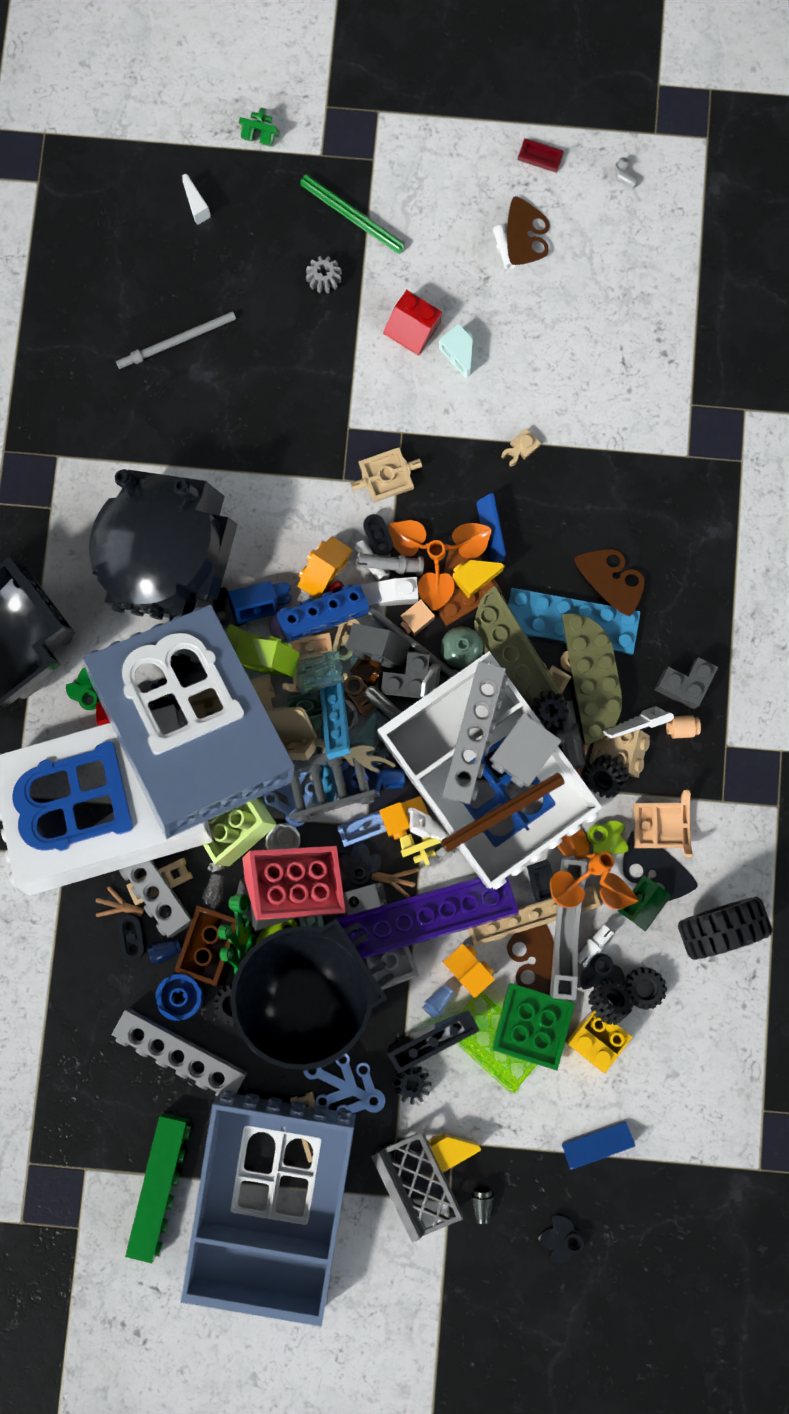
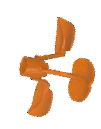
(438, 588)
(565, 888)

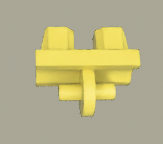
(409, 847)

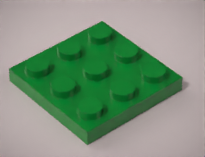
(532, 1026)

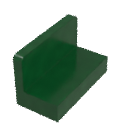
(651, 901)

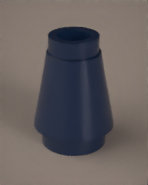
(163, 950)

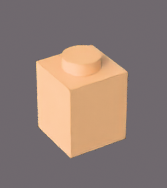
(416, 618)

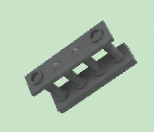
(313, 767)

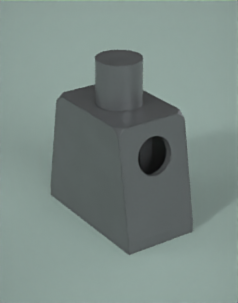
(368, 896)

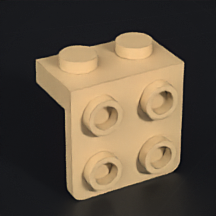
(294, 731)
(627, 748)

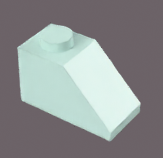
(458, 348)

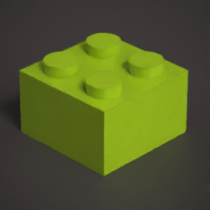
(267, 656)

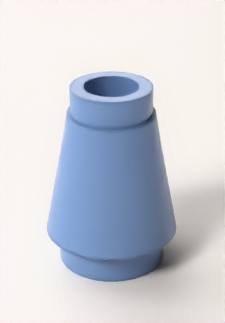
(438, 1001)

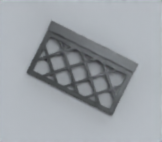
(402, 1197)

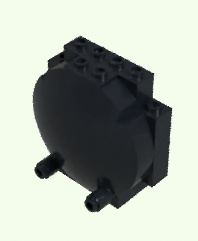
(161, 544)
(28, 633)

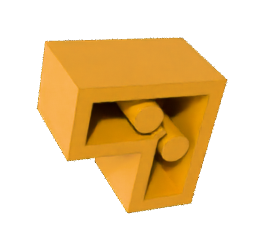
(323, 566)
(396, 818)
(468, 970)

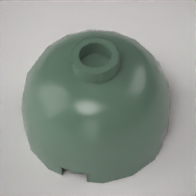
(461, 647)
(310, 704)

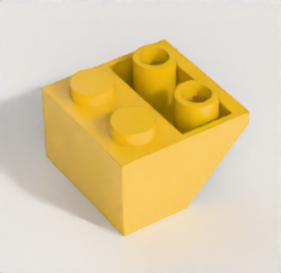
(598, 1041)

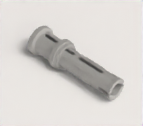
(399, 564)

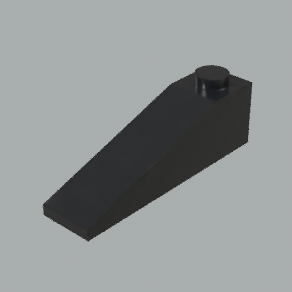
(431, 1040)

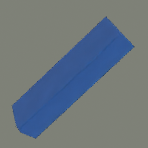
(489, 517)
(598, 1145)

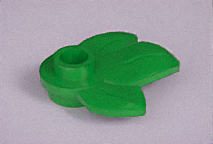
(82, 690)

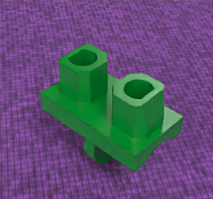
(267, 131)

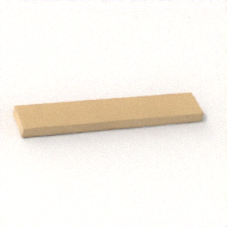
(529, 917)

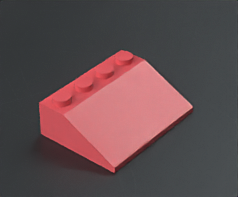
(294, 882)

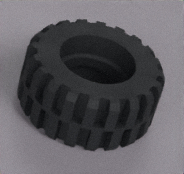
(725, 928)

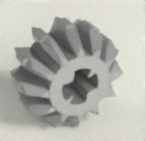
(323, 282)

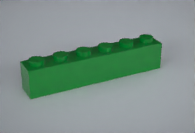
(157, 1188)

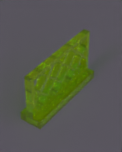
(486, 1059)

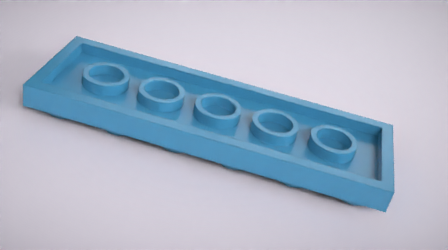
(541, 618)

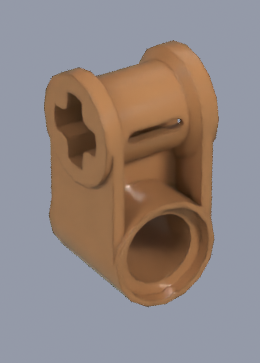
(358, 697)

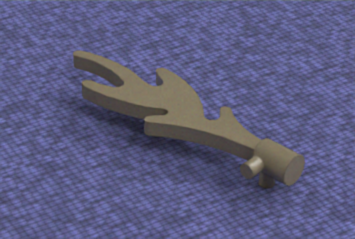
(359, 754)

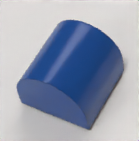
(393, 778)

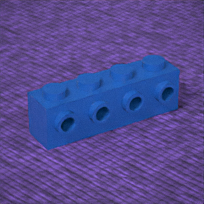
(322, 613)

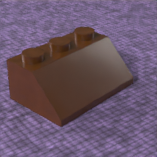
(202, 947)

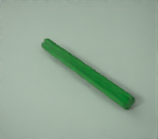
(352, 214)

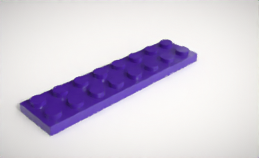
(430, 916)

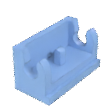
(361, 829)

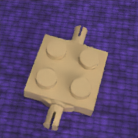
(386, 475)

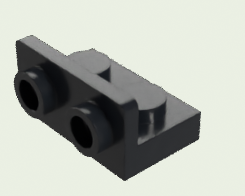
(187, 671)

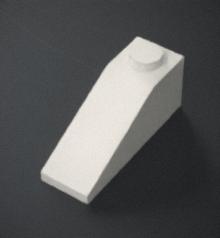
(391, 592)

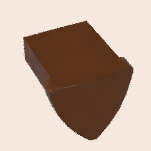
(367, 670)

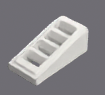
(198, 205)

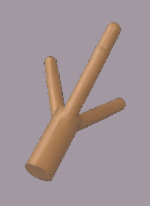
(393, 880)
(122, 907)

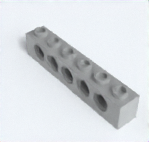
(483, 675)
(179, 917)
(124, 1035)

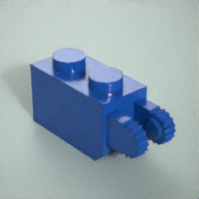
(258, 600)

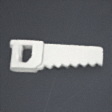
(431, 681)
(650, 717)
(427, 825)

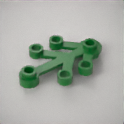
(243, 938)

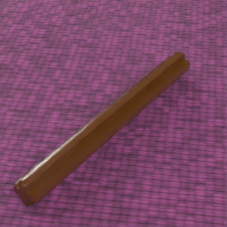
(502, 812)

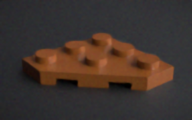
(460, 604)

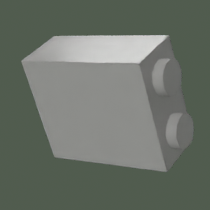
(524, 751)

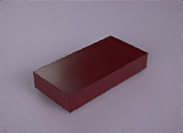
(540, 155)

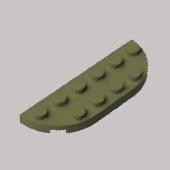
(511, 647)
(593, 676)

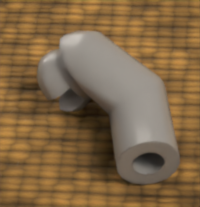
(622, 173)

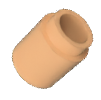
(683, 726)

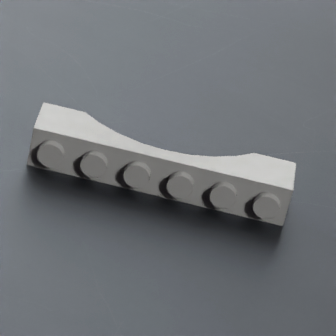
(565, 951)

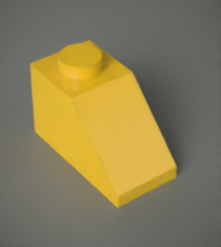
(475, 575)
(452, 1149)

